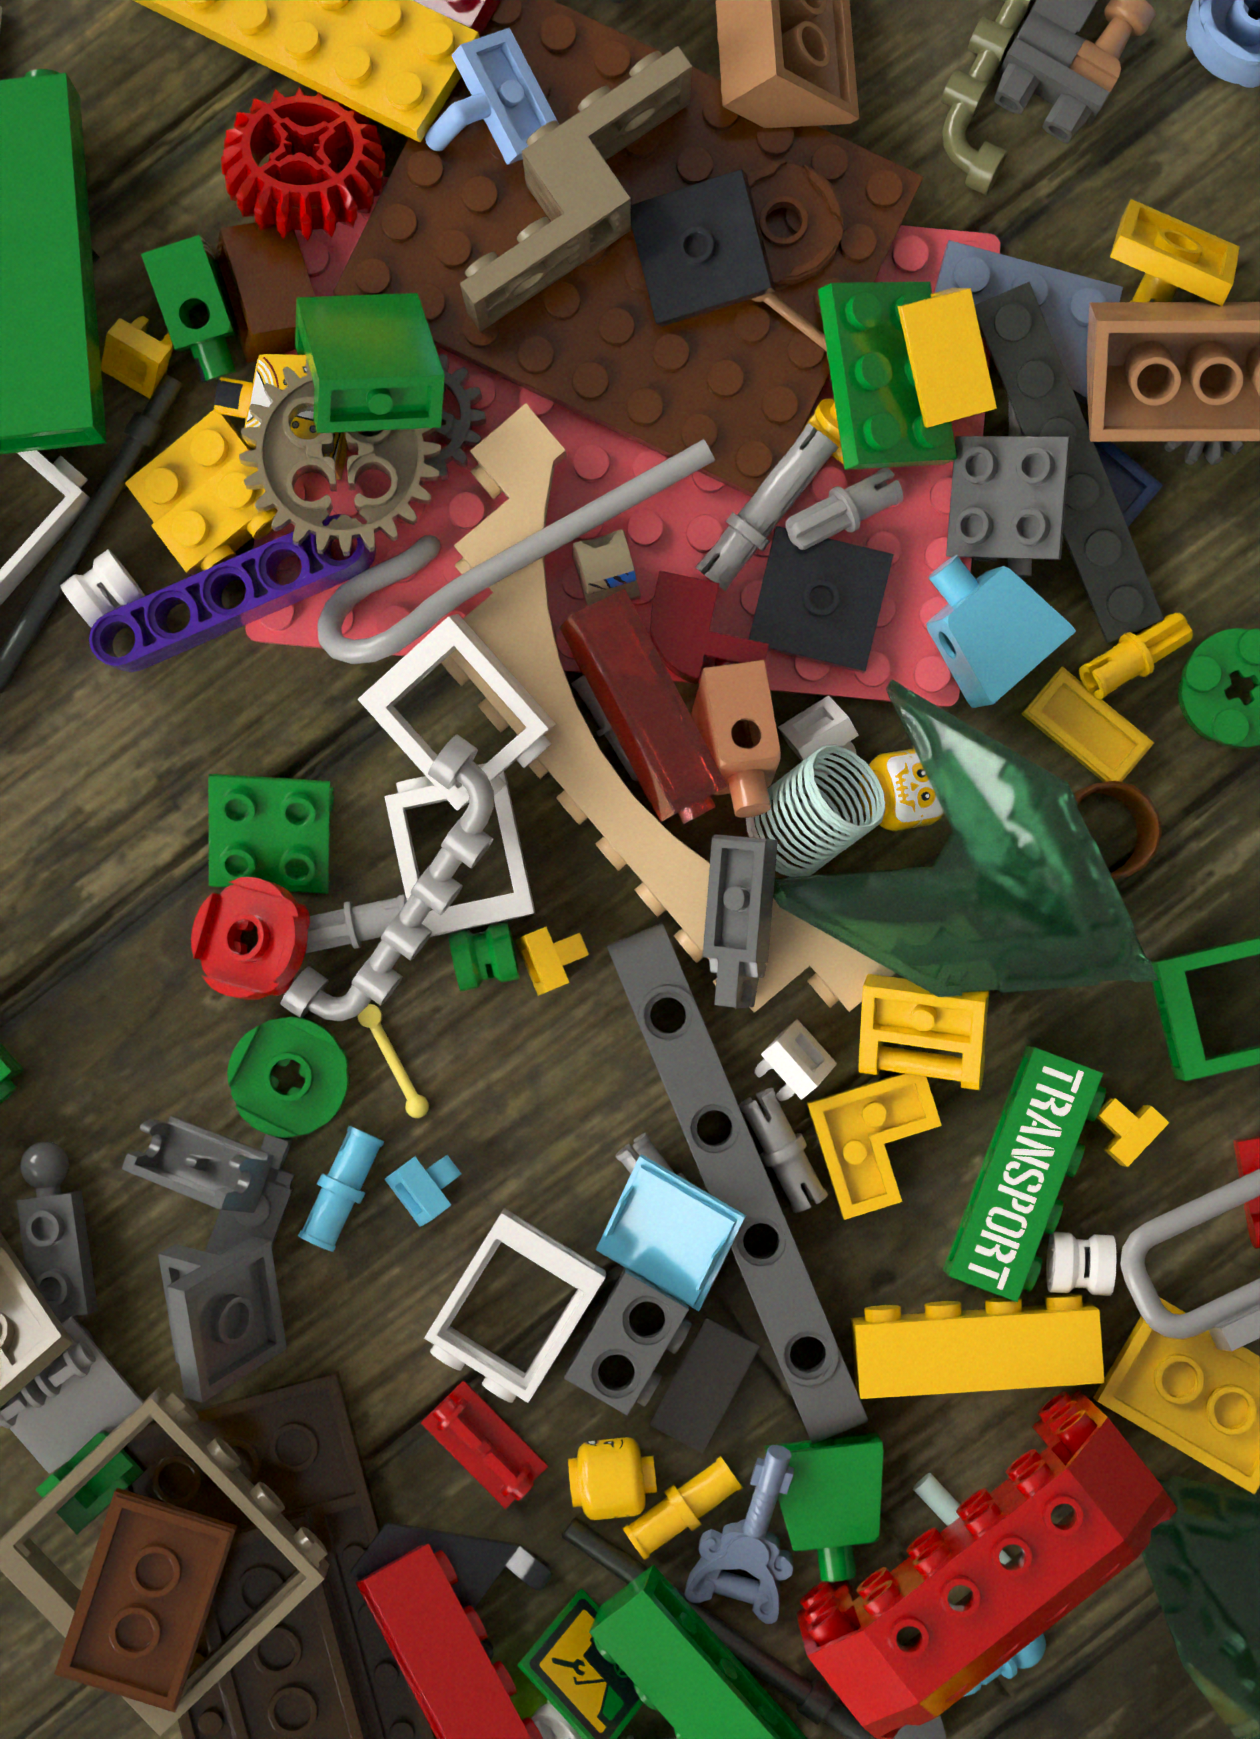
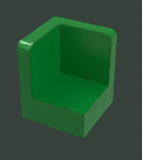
(98, 1491)

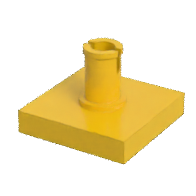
(1173, 256)

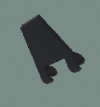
(474, 1559)

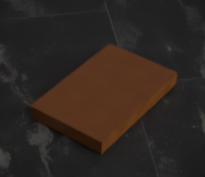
(145, 1600)

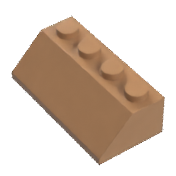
(787, 61)
(1173, 371)

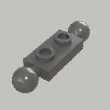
(56, 1235)

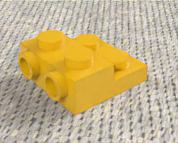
(200, 495)

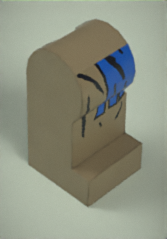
(605, 567)

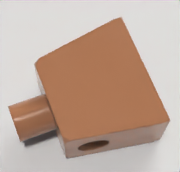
(740, 731)

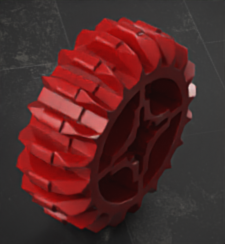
(300, 179)

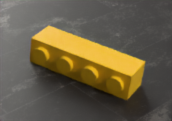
(977, 1348)

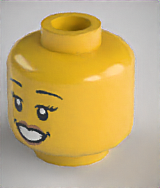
(611, 1478)

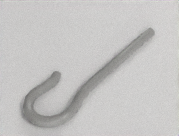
(486, 573)

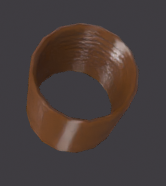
(1146, 819)

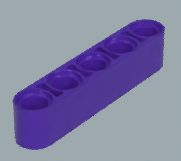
(204, 593)

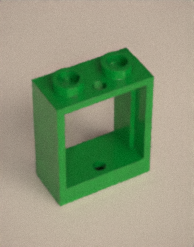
(1179, 1017)

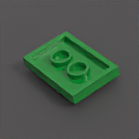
(874, 378)

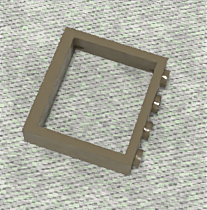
(58, 1597)

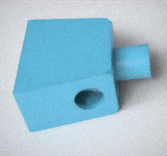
(992, 629)

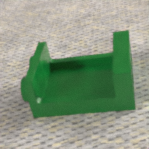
(370, 362)

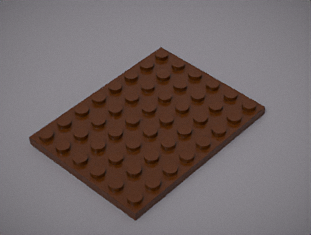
(591, 336)

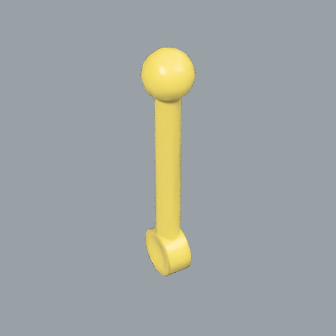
(416, 1104)

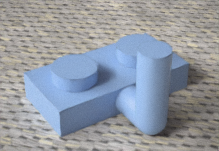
(501, 93)

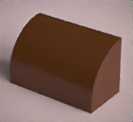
(261, 284)

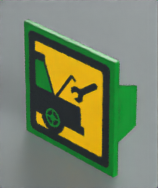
(576, 1678)

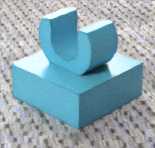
(421, 1188)

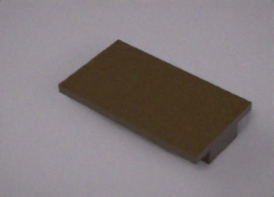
(326, 1661)

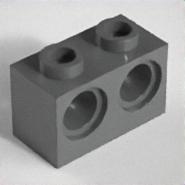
(614, 1334)

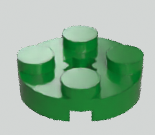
(1206, 678)
(256, 1088)

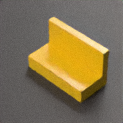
(947, 356)

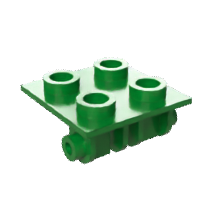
(269, 831)

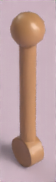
(794, 318)

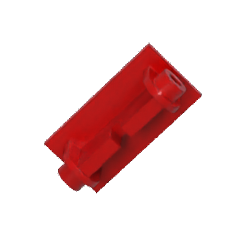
(485, 1445)

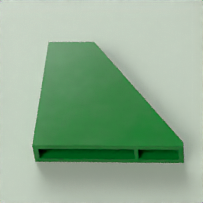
(46, 271)

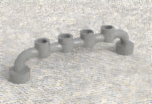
(433, 890)

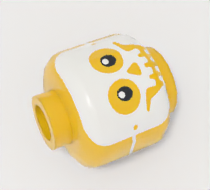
(906, 791)

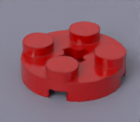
(280, 944)

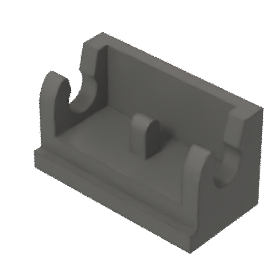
(201, 1164)

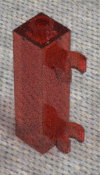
(644, 707)

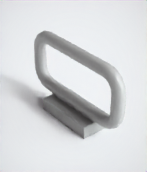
(1230, 1319)

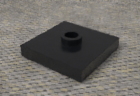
(701, 248)
(821, 601)

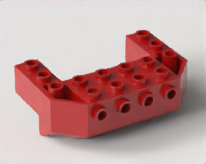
(1010, 1603)

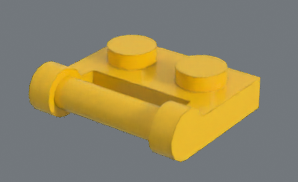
(909, 1015)

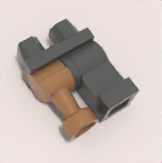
(1065, 67)

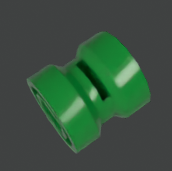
(483, 956)

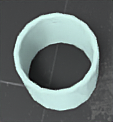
(821, 808)

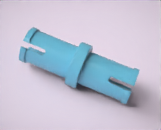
(341, 1188)

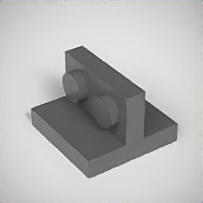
(222, 1313)

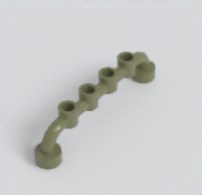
(967, 91)

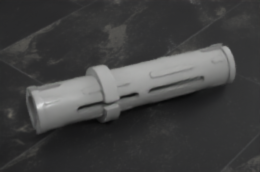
(766, 507)

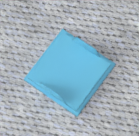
(670, 1232)

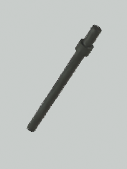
(143, 433)
(813, 1699)

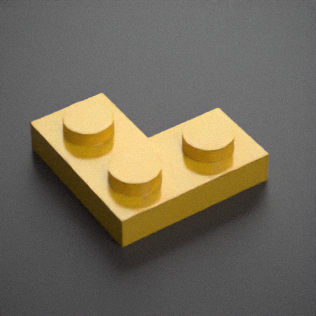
(853, 1135)

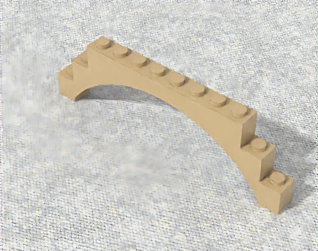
(519, 631)

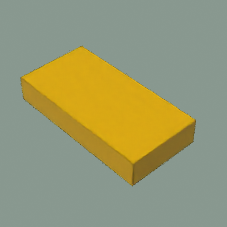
(1087, 727)

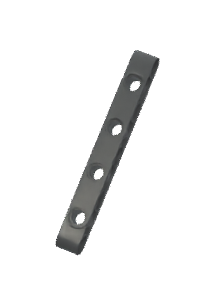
(738, 1178)

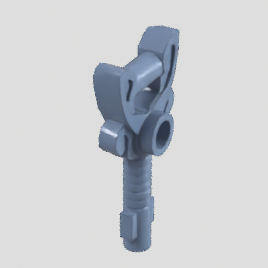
(748, 1546)

